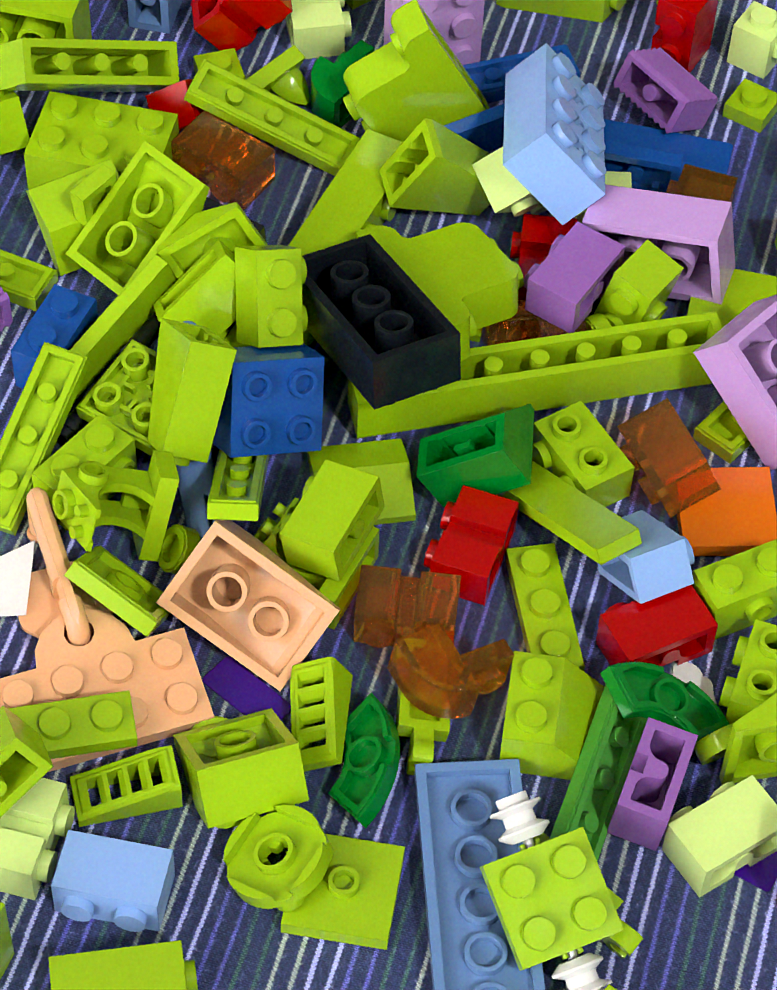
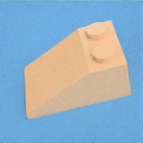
(248, 602)

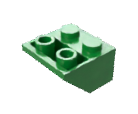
(482, 454)

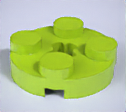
(292, 878)

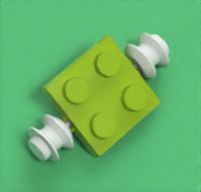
(550, 895)

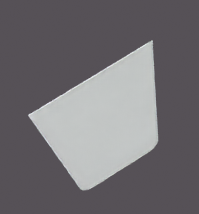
(15, 580)

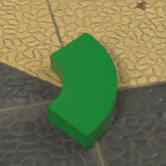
(650, 692)
(369, 762)

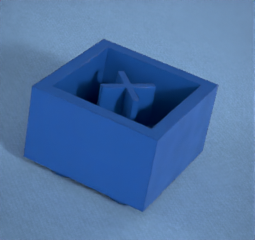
(272, 402)

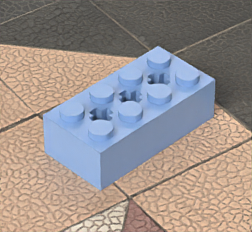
(554, 133)

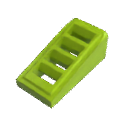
(315, 682)
(148, 800)

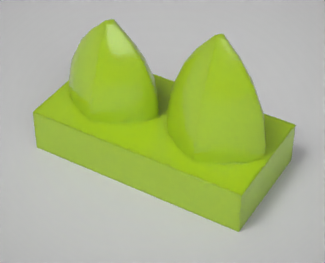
(284, 77)

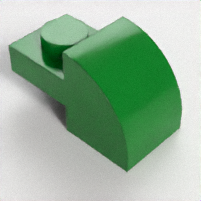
(329, 86)

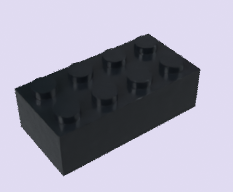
(378, 323)

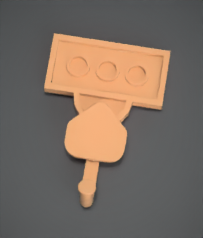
(93, 653)

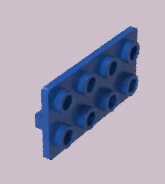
(659, 156)

